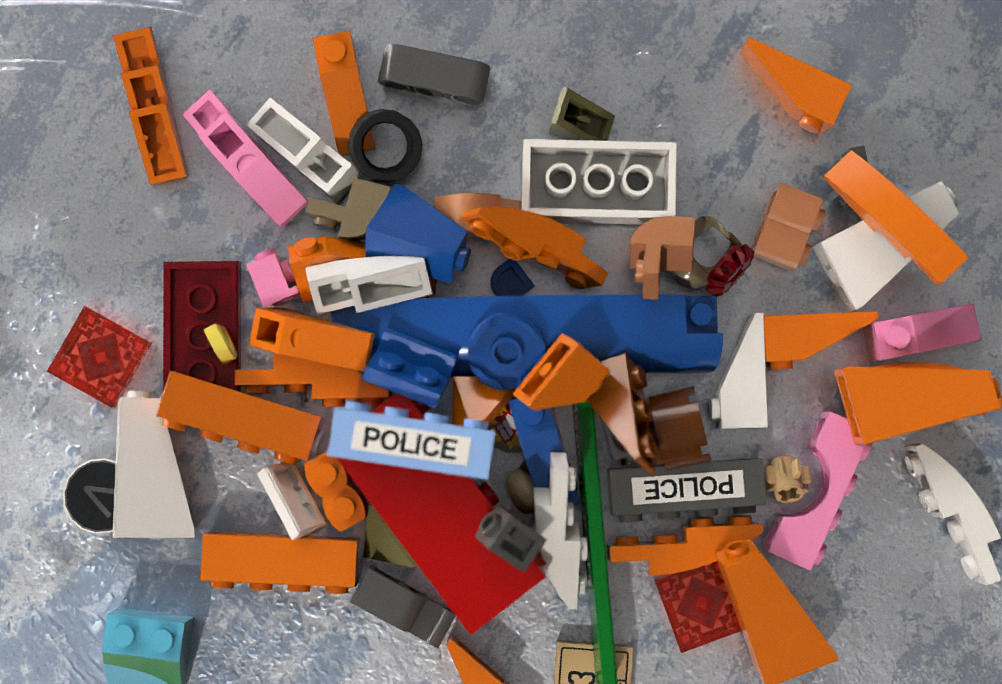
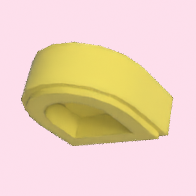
(221, 343)

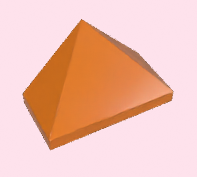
(477, 400)

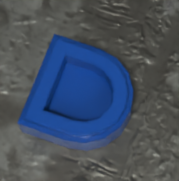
(510, 280)

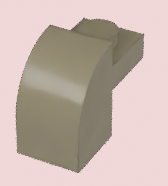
(361, 207)

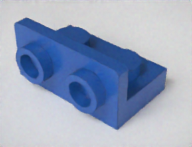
(410, 368)

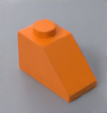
(562, 376)

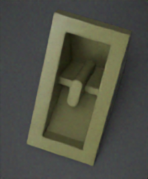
(580, 118)

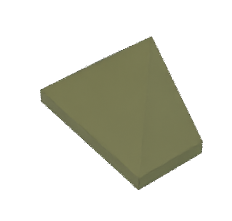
(382, 543)

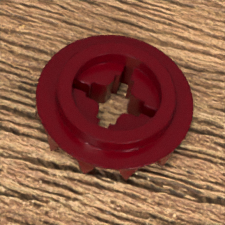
(729, 269)

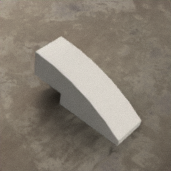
(303, 150)
(367, 282)

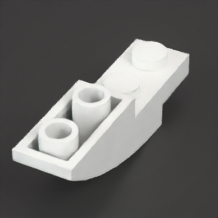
(950, 495)
(555, 523)

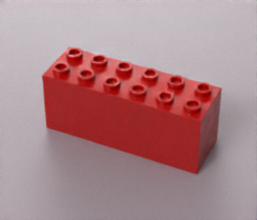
(437, 525)

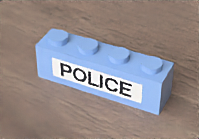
(411, 442)

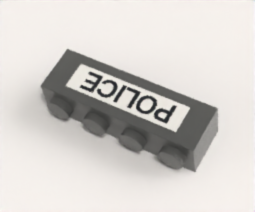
(694, 487)

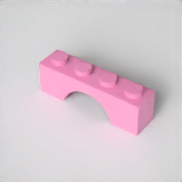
(802, 534)

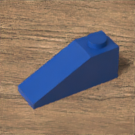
(539, 437)

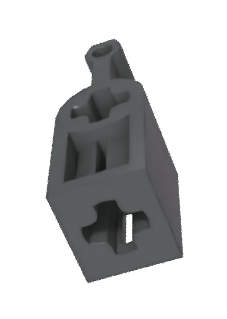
(402, 606)

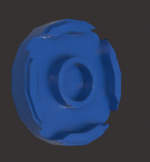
(505, 350)

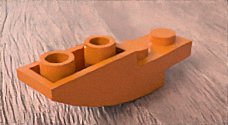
(531, 235)
(328, 382)
(695, 549)

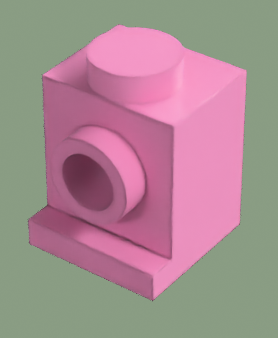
(273, 279)

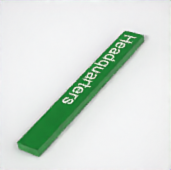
(596, 549)

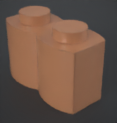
(787, 227)

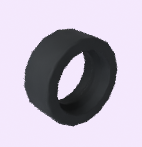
(412, 154)

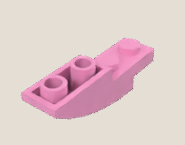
(245, 159)

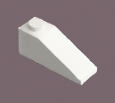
(742, 387)

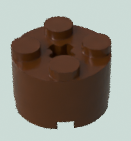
(677, 429)

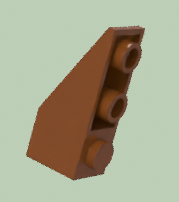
(625, 410)

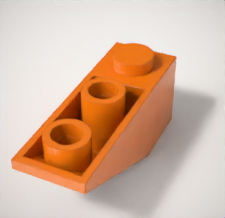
(311, 338)

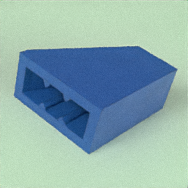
(416, 229)

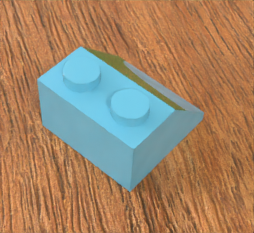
(146, 647)

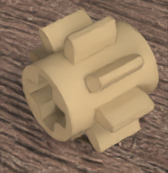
(787, 479)

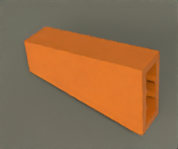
(904, 400)
(773, 623)

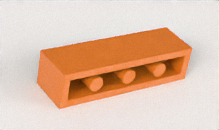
(238, 416)
(280, 560)

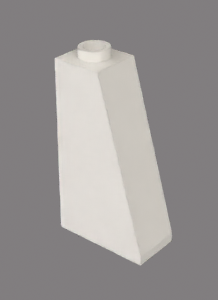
(865, 261)
(147, 477)

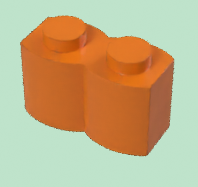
(342, 500)

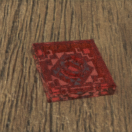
(99, 357)
(697, 606)

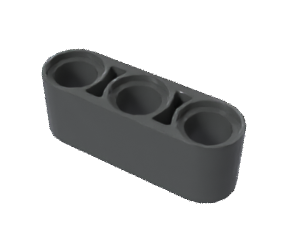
(434, 74)

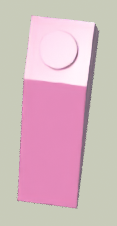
(921, 332)

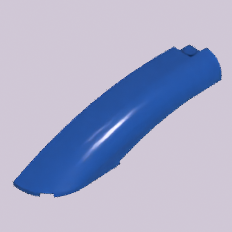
(660, 334)

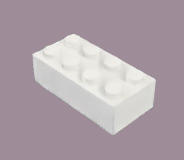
(599, 180)

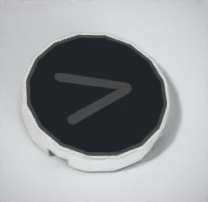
(90, 495)

